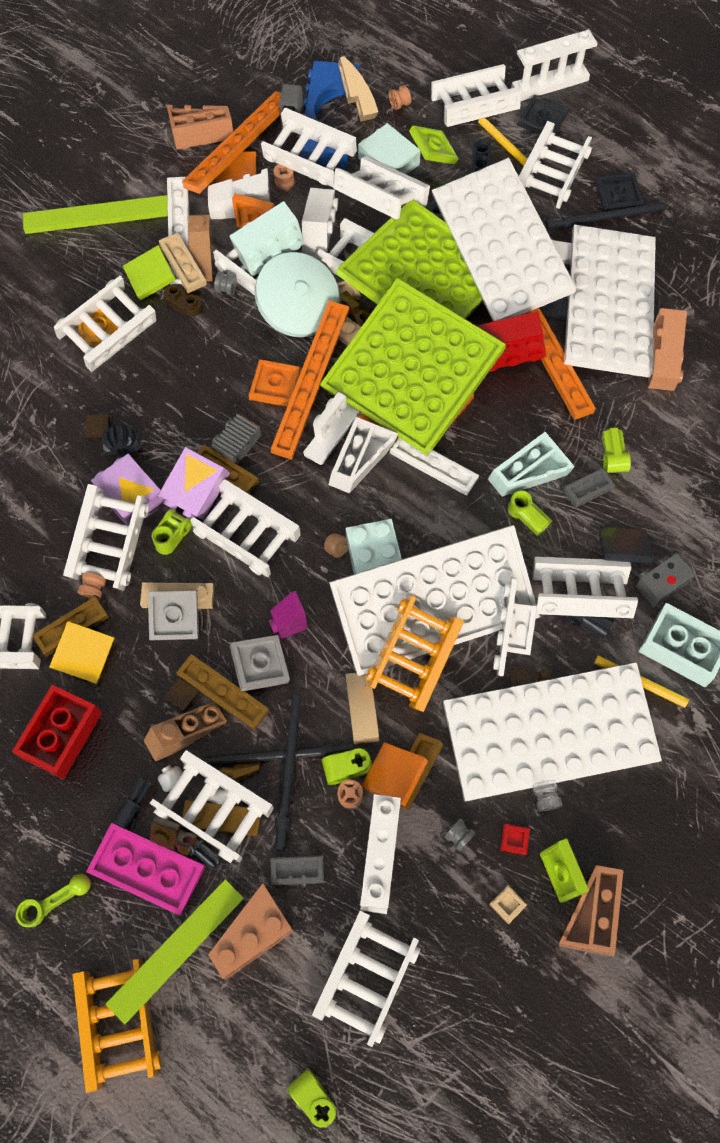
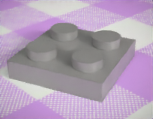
(173, 615)
(259, 663)

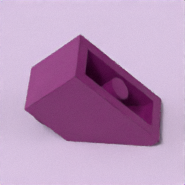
(288, 616)

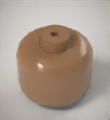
(336, 545)

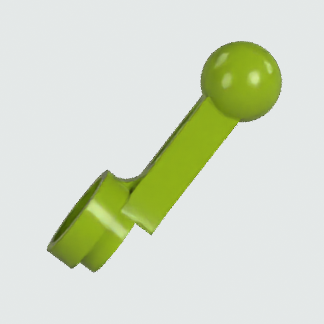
(78, 886)

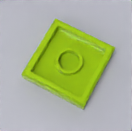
(433, 145)
(149, 272)
(564, 871)

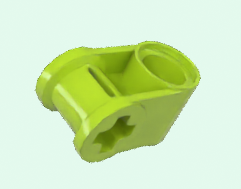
(173, 528)
(343, 766)
(309, 1094)

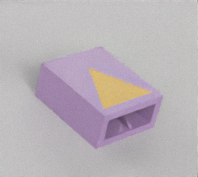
(124, 482)
(193, 484)

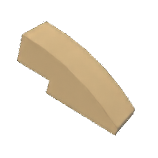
(357, 90)
(361, 709)

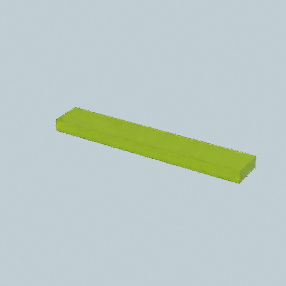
(174, 952)

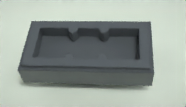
(589, 487)
(297, 870)

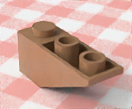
(183, 730)

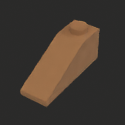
(201, 243)

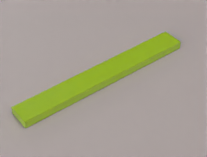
(95, 214)

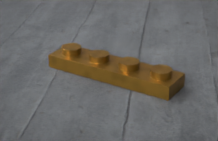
(222, 692)

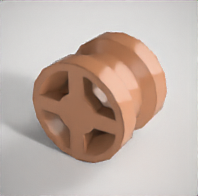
(399, 97)
(283, 177)
(91, 585)
(350, 789)

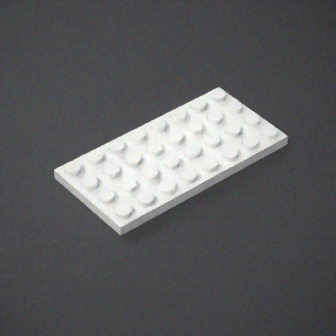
(503, 241)
(613, 301)
(448, 582)
(551, 731)

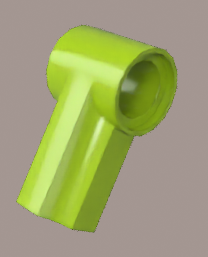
(615, 455)
(530, 514)

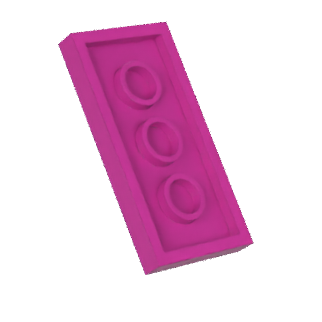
(146, 869)

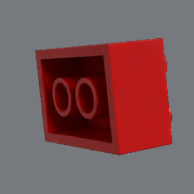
(522, 339)
(57, 732)

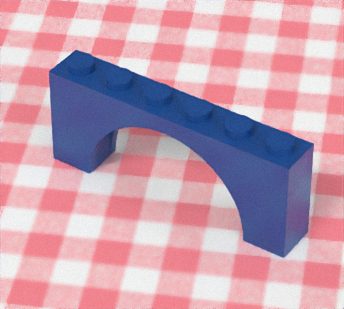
(324, 85)

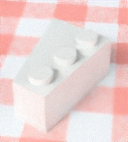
(221, 193)
(318, 220)
(360, 453)

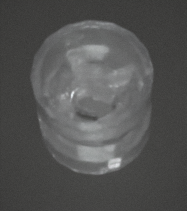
(547, 795)

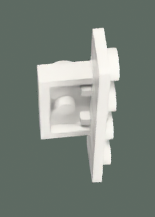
(330, 428)
(517, 628)

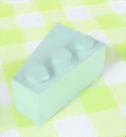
(531, 466)

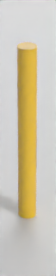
(503, 140)
(648, 684)

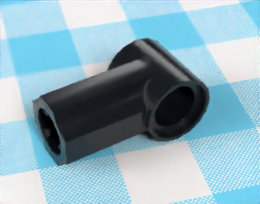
(596, 625)

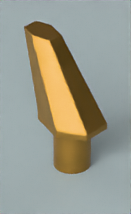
(241, 771)

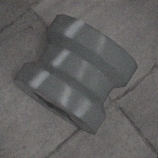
(225, 283)
(460, 834)

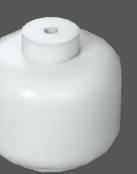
(169, 777)

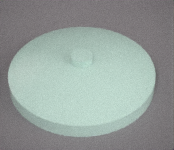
(295, 293)

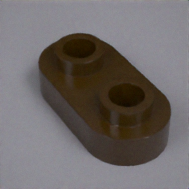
(181, 300)

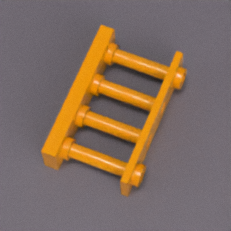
(438, 651)
(92, 1044)

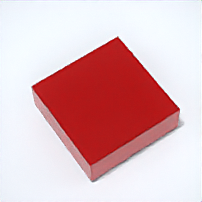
(515, 839)

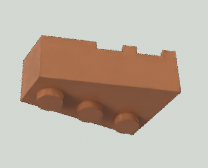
(199, 126)
(668, 349)
(597, 914)
(250, 934)

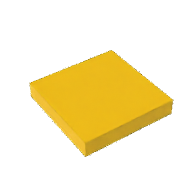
(82, 652)

